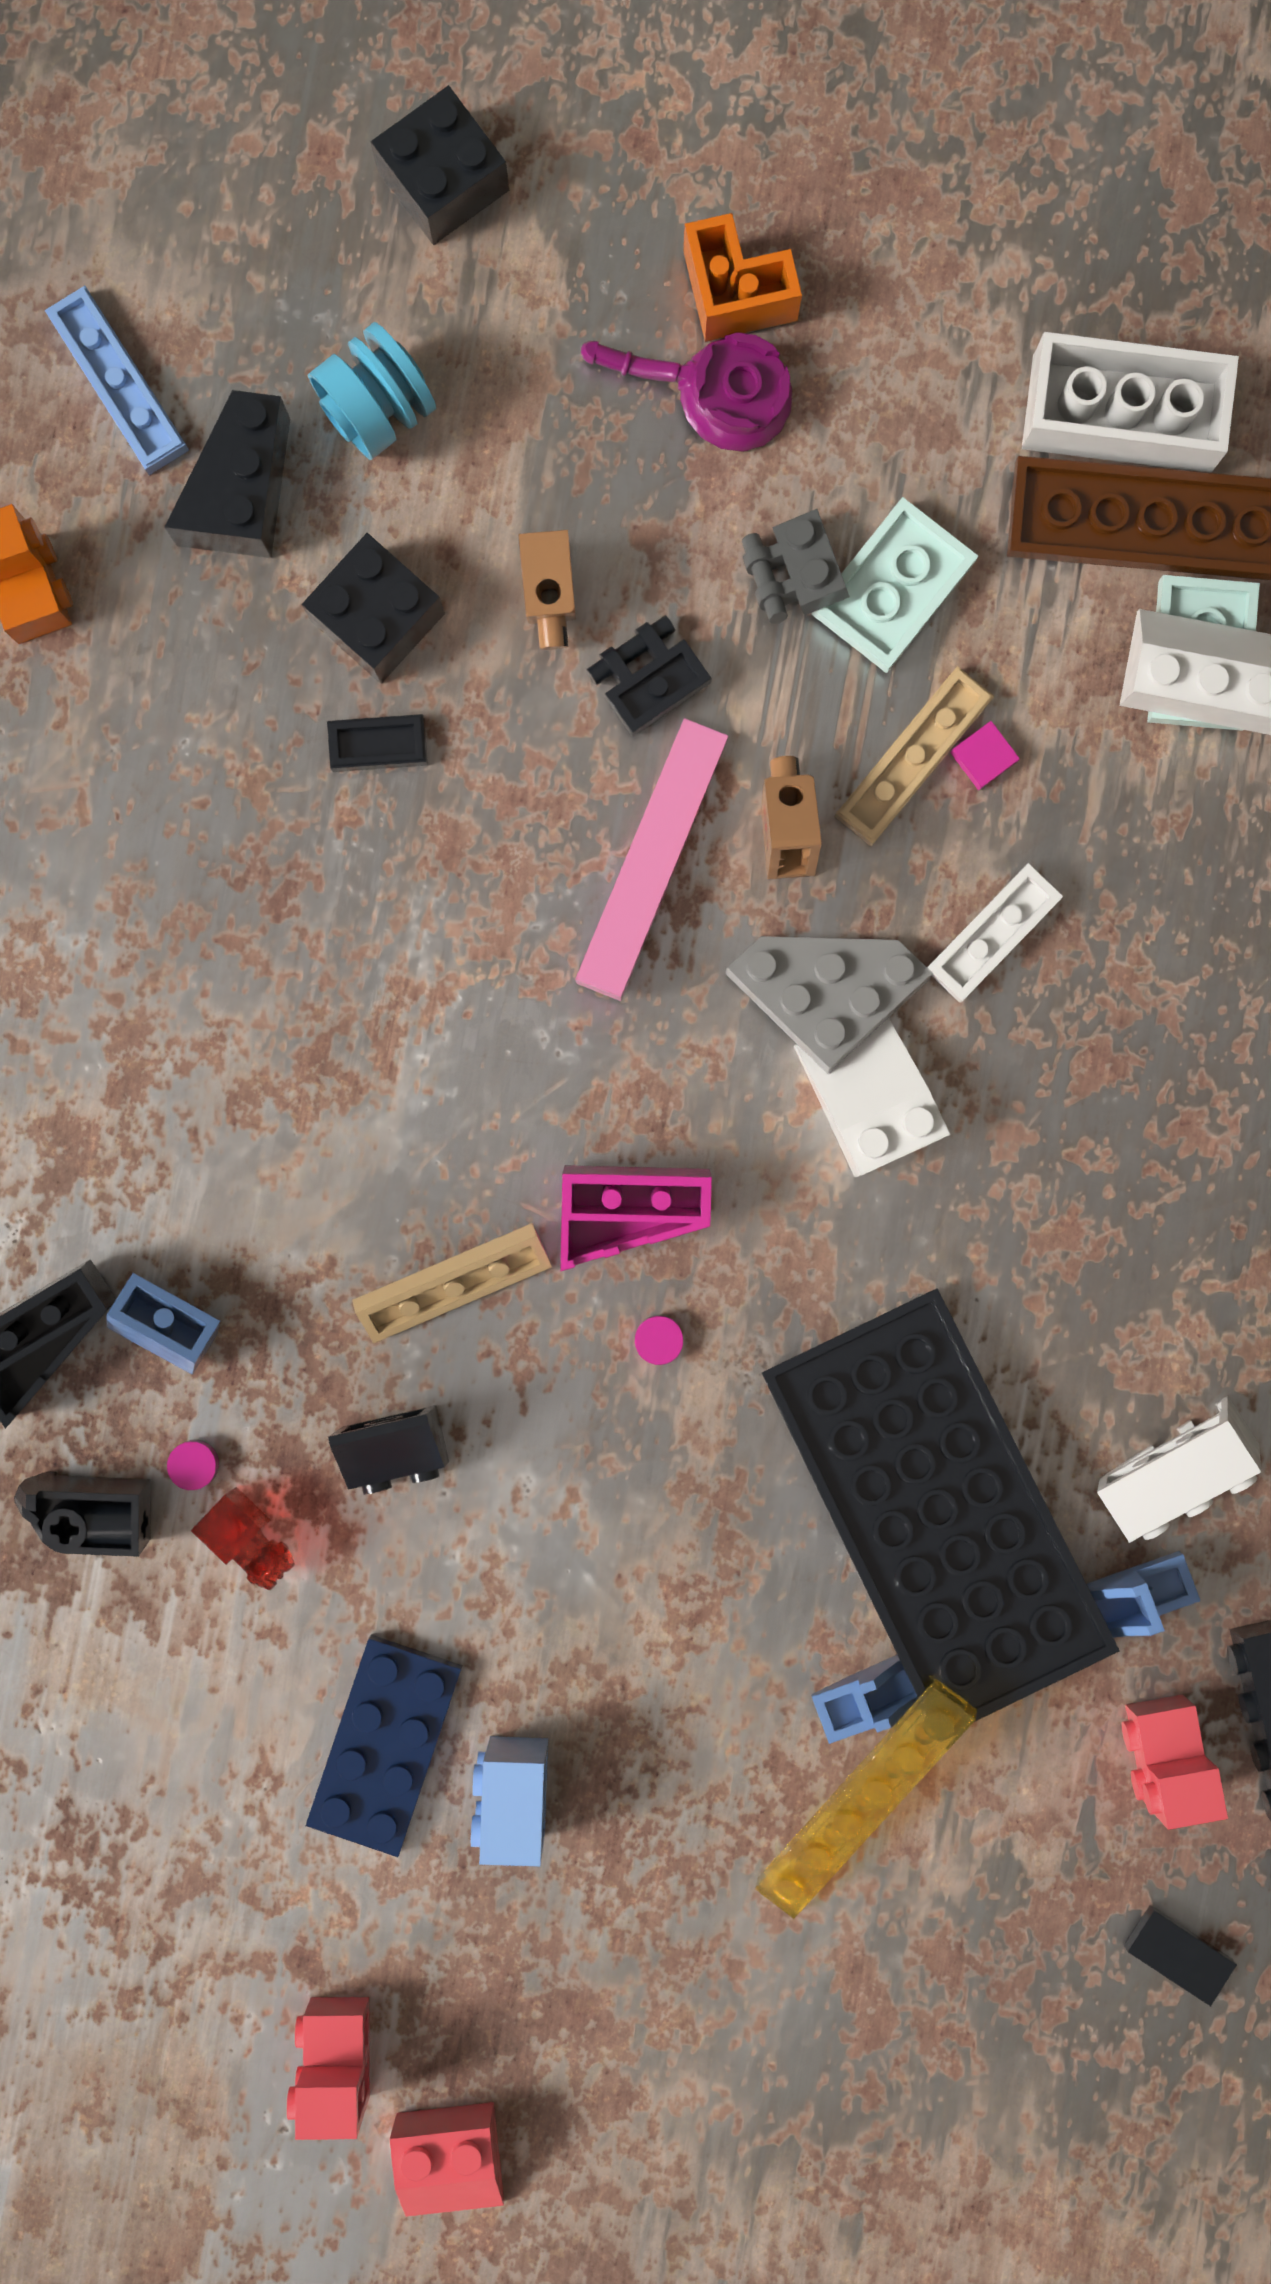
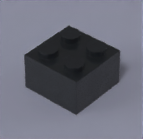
(441, 165)
(374, 608)

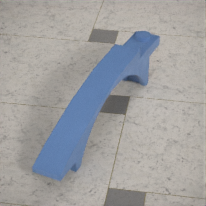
(1126, 1600)

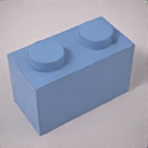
(162, 1323)

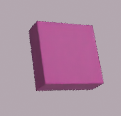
(984, 755)

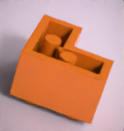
(736, 292)
(29, 593)

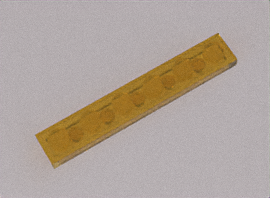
(866, 1798)

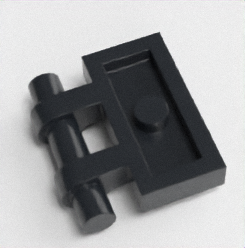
(655, 687)

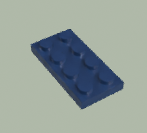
(384, 1745)

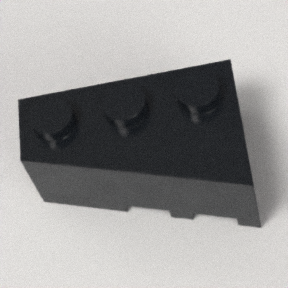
(236, 480)
(44, 1331)

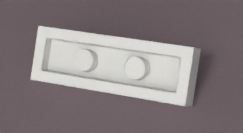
(994, 933)

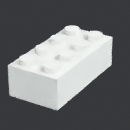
(1130, 402)

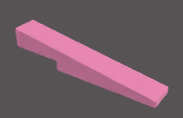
(651, 860)

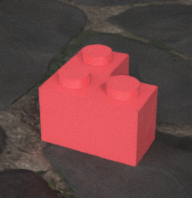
(1171, 1763)
(335, 2072)

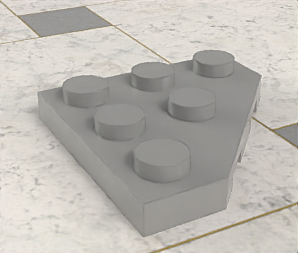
(828, 989)

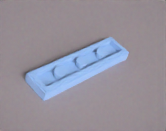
(116, 380)

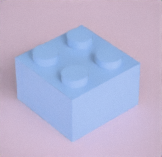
(513, 1803)

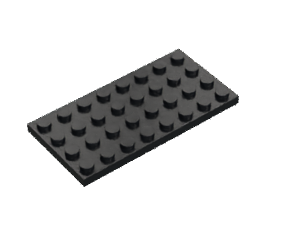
(939, 1508)

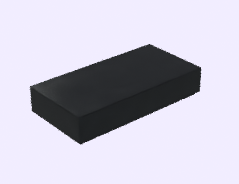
(377, 743)
(1180, 1955)

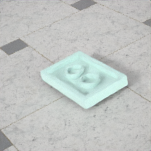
(897, 584)
(1208, 601)

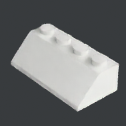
(1199, 671)

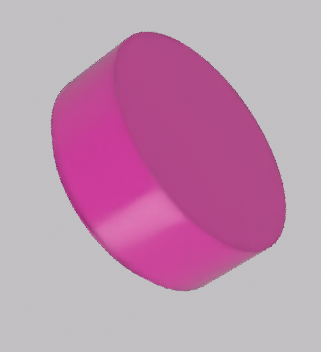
(659, 1340)
(193, 1465)

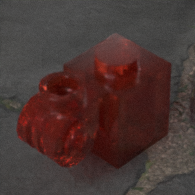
(235, 1533)

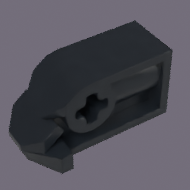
(109, 1513)

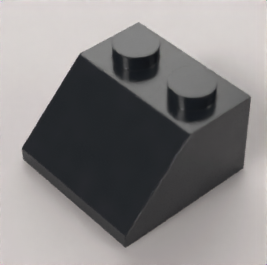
(390, 1449)

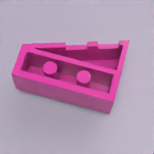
(628, 1207)

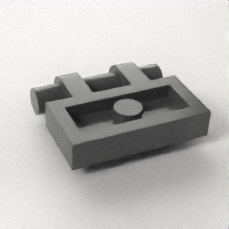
(810, 564)

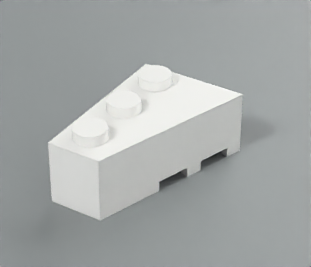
(1182, 1474)

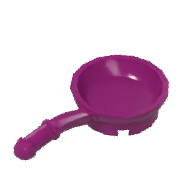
(730, 390)

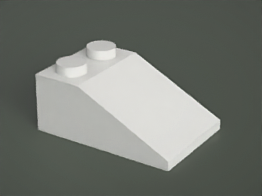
(876, 1101)

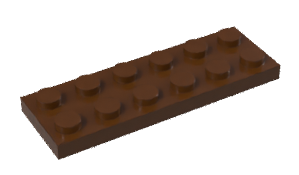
(1141, 518)

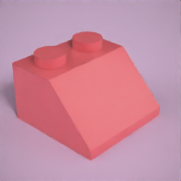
(446, 2159)

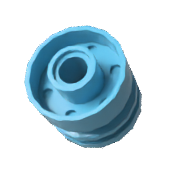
(367, 395)

